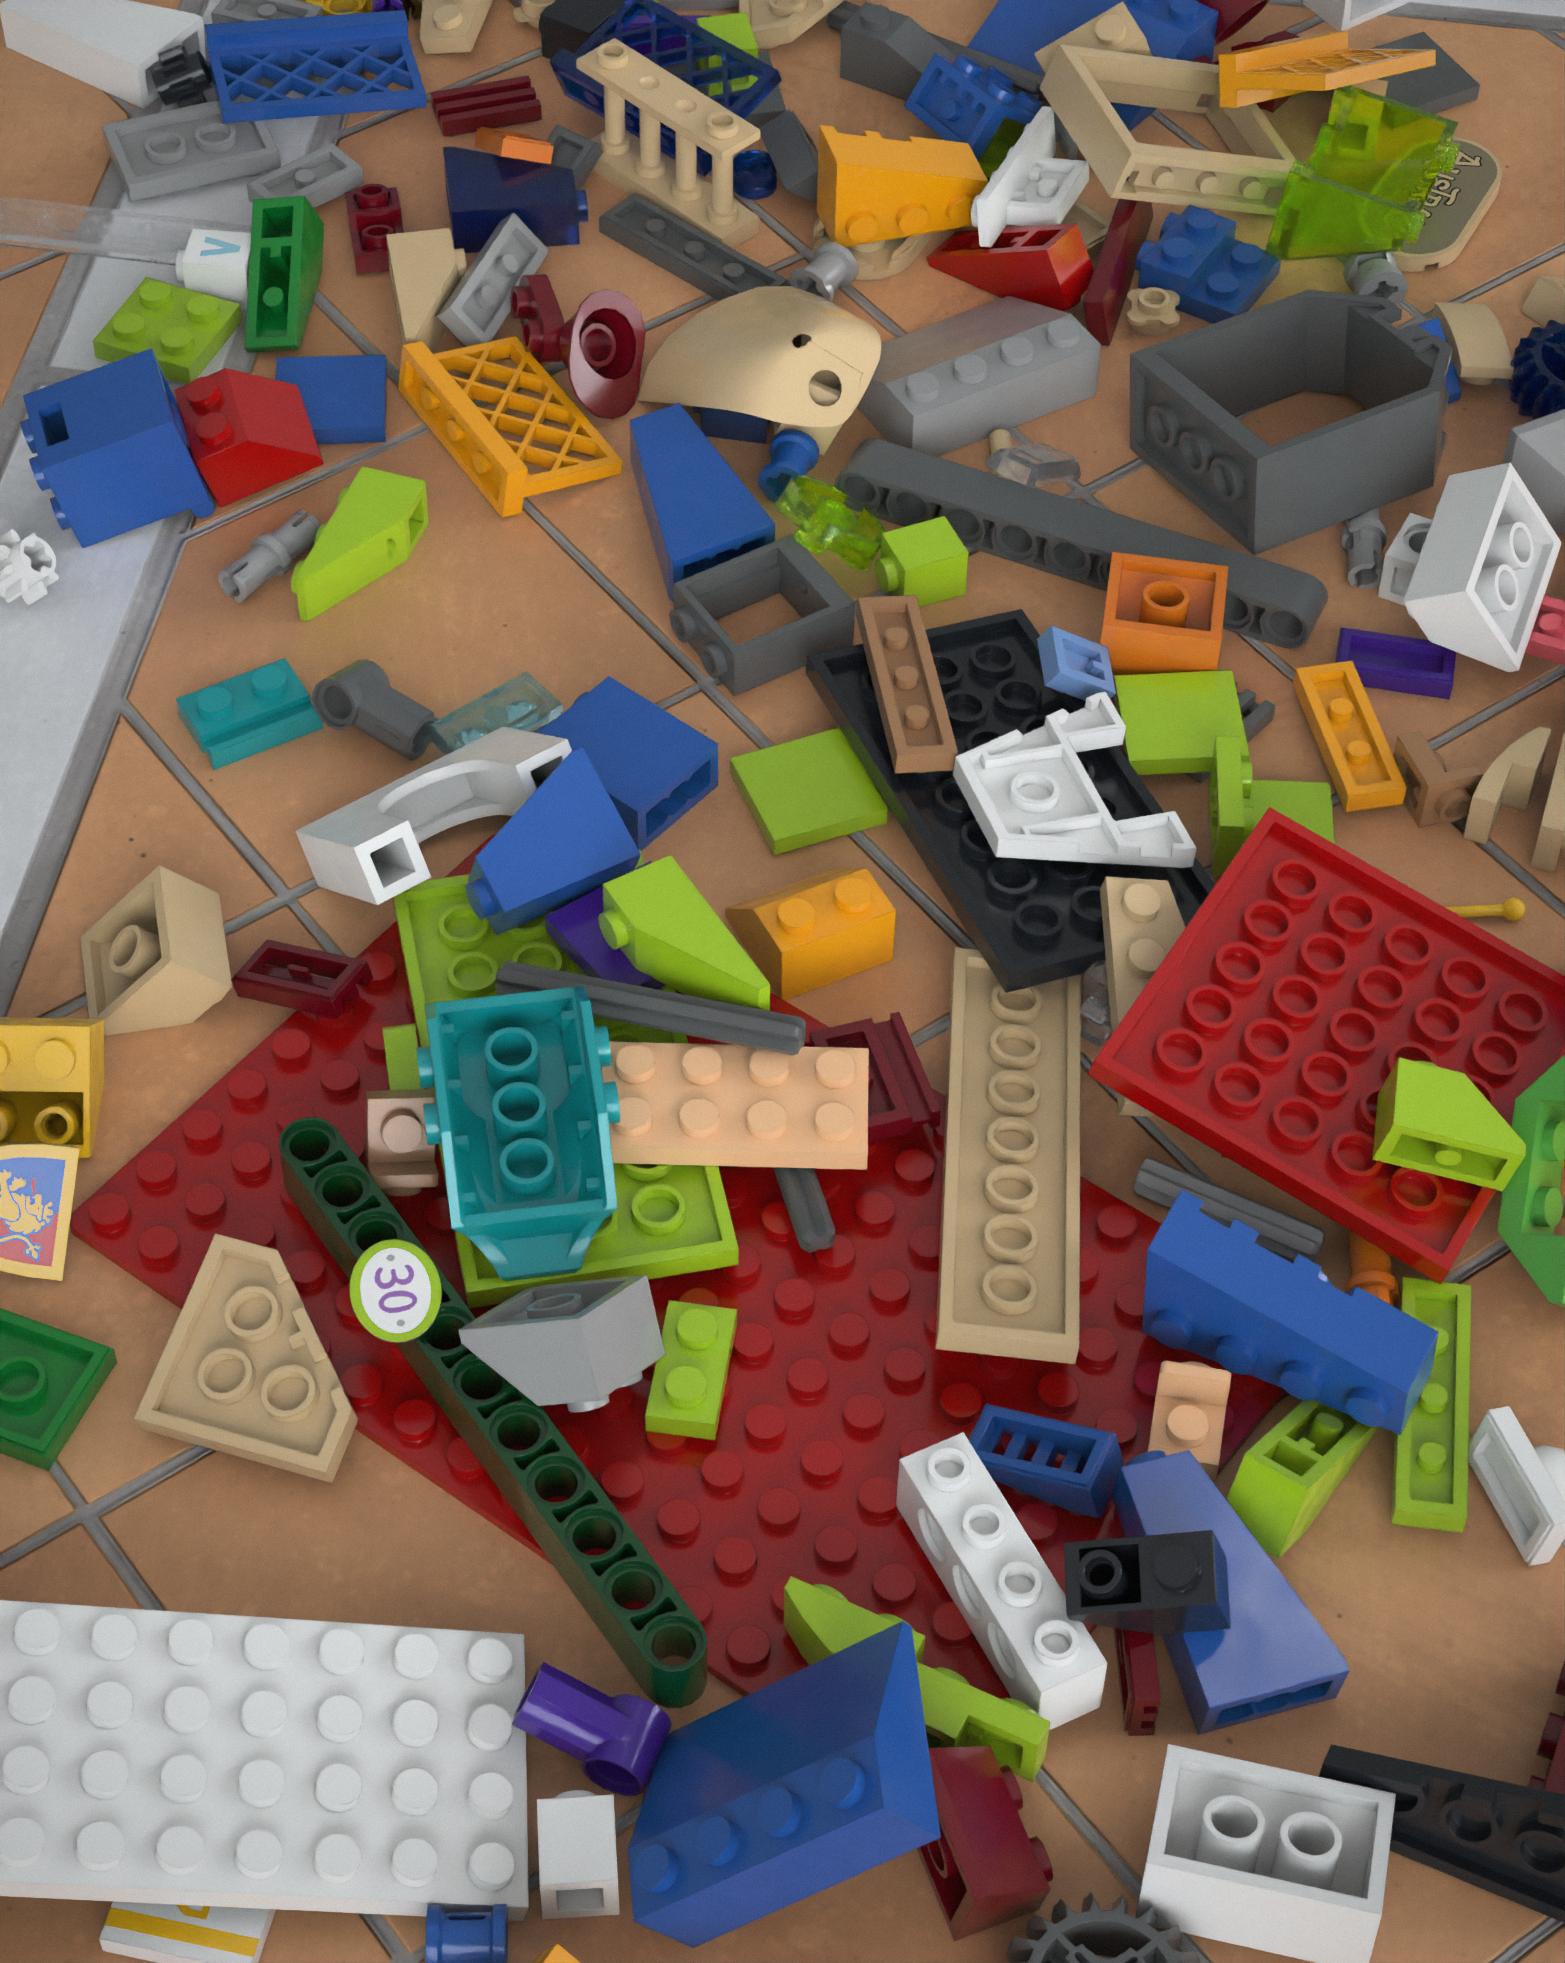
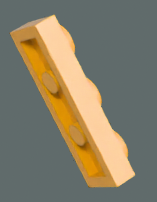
(1349, 736)

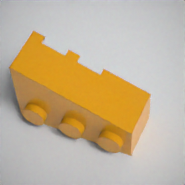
(893, 188)

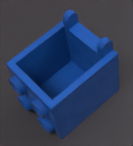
(113, 450)

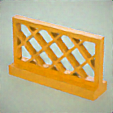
(1306, 65)
(472, 433)

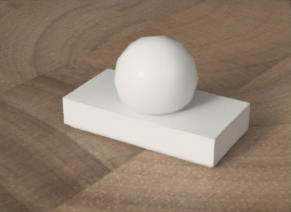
(1521, 1484)

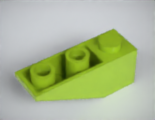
(365, 538)

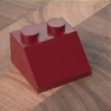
(984, 1861)

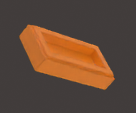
(514, 145)

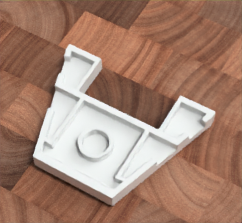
(1043, 805)

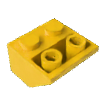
(51, 1081)

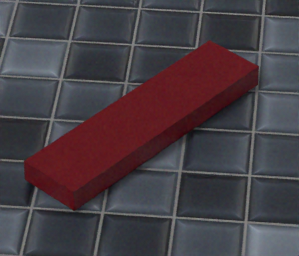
(1116, 268)

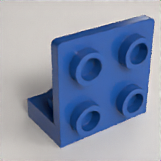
(967, 102)

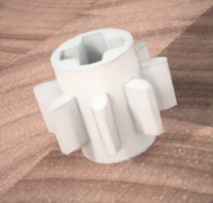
(25, 567)

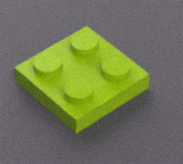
(175, 322)

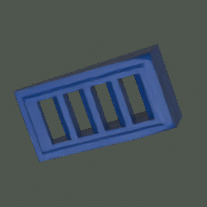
(1073, 1486)

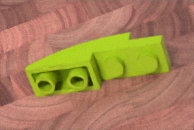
(954, 1712)

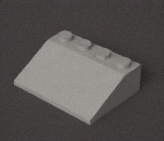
(979, 375)

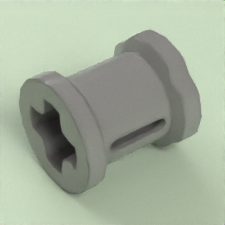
(830, 269)

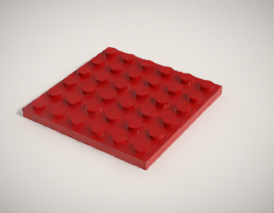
(1295, 1007)

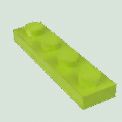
(1434, 1444)

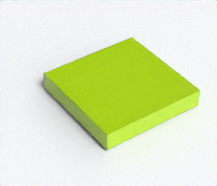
(1176, 718)
(808, 791)

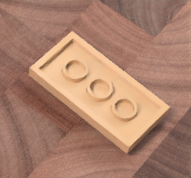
(739, 1106)

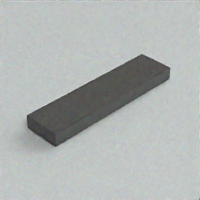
(684, 249)

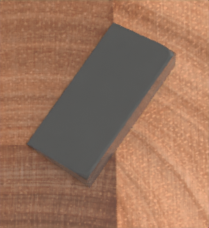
(792, 154)

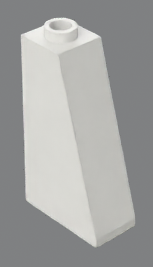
(101, 40)

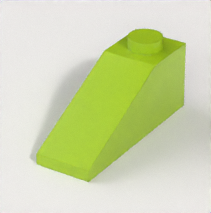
(678, 937)
(1295, 1472)

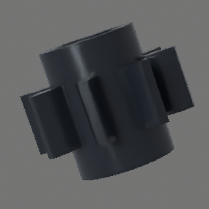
(182, 77)

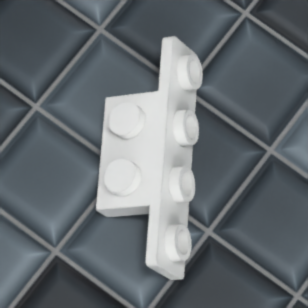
(1029, 184)

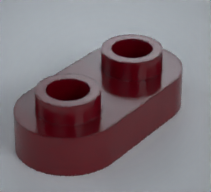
(540, 316)

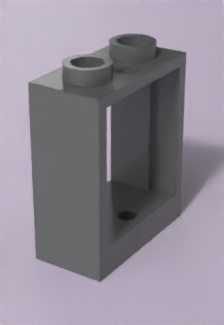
(750, 578)

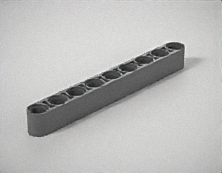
(1070, 536)

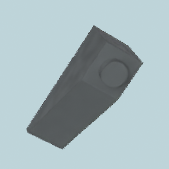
(886, 50)

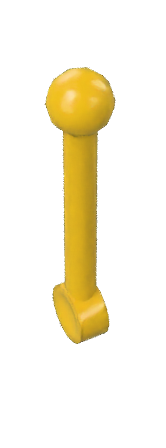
(1511, 909)

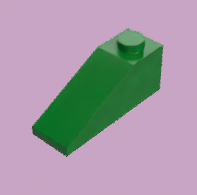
(282, 272)

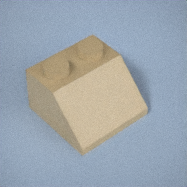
(156, 956)

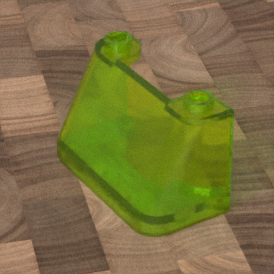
(1363, 180)

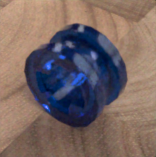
(754, 175)

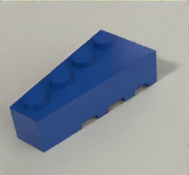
(1282, 1320)

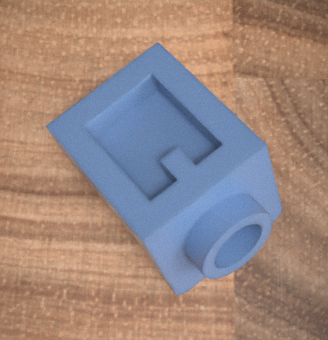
(1075, 664)

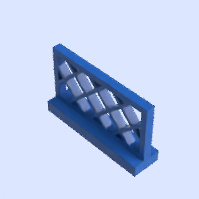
(322, 45)

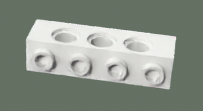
(999, 1581)

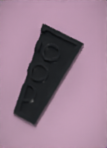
(1469, 1826)

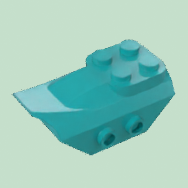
(522, 1125)

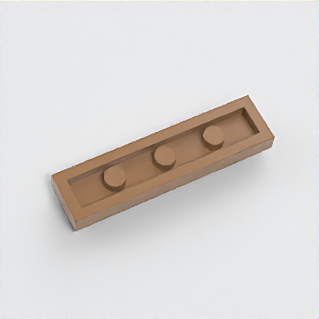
(906, 684)

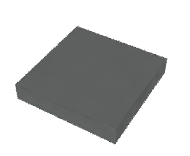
(1430, 87)

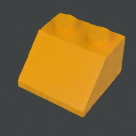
(817, 930)

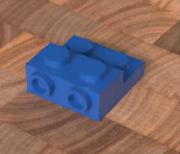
(1205, 265)

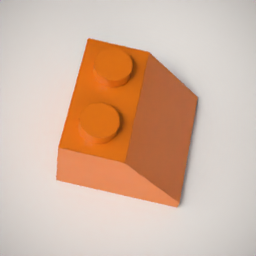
(1163, 615)

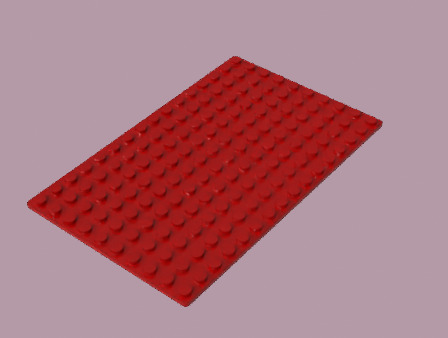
(822, 1377)

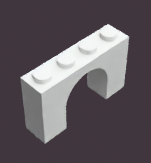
(373, 842)

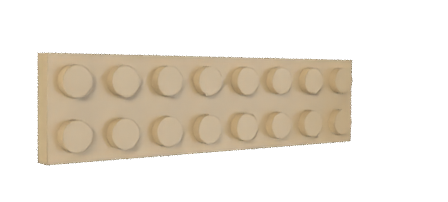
(1011, 1168)

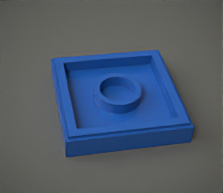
(341, 395)

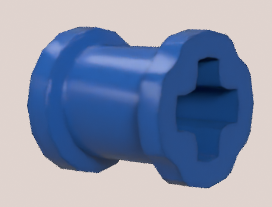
(792, 456)
(467, 1936)

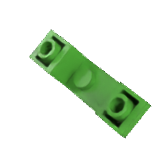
(1533, 1197)

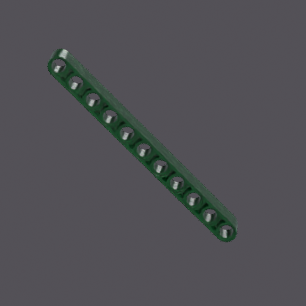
(349, 1218)

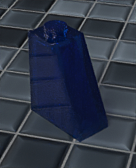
(491, 187)

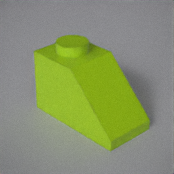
(1443, 1127)

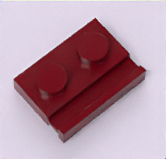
(896, 1079)

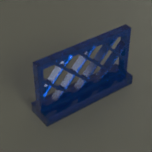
(591, 93)

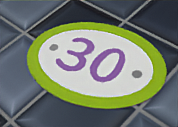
(395, 1290)

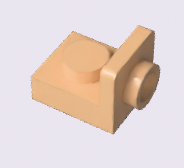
(1190, 1412)

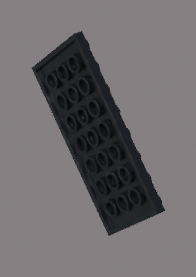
(1024, 915)

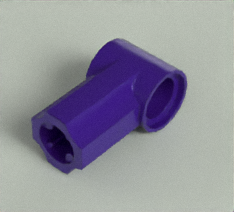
(610, 1735)

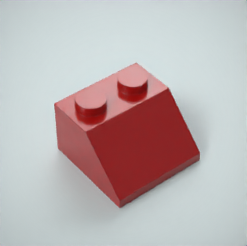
(246, 432)

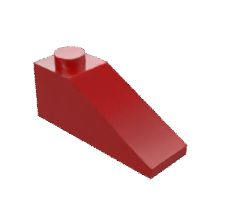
(1025, 262)

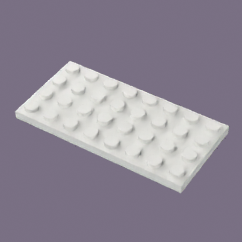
(260, 1762)

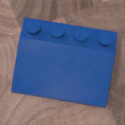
(1025, 26)
(786, 1793)

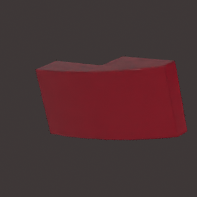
(372, 214)

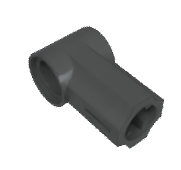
(364, 699)

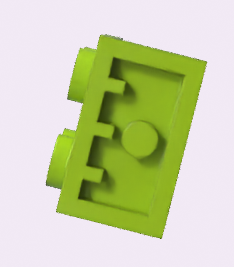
(1241, 802)

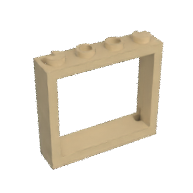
(1080, 92)

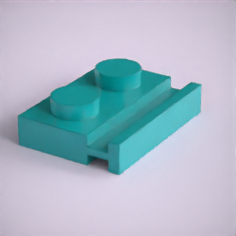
(249, 713)

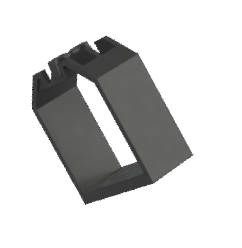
(1311, 341)

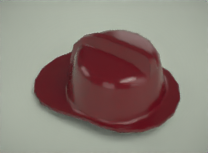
(604, 353)

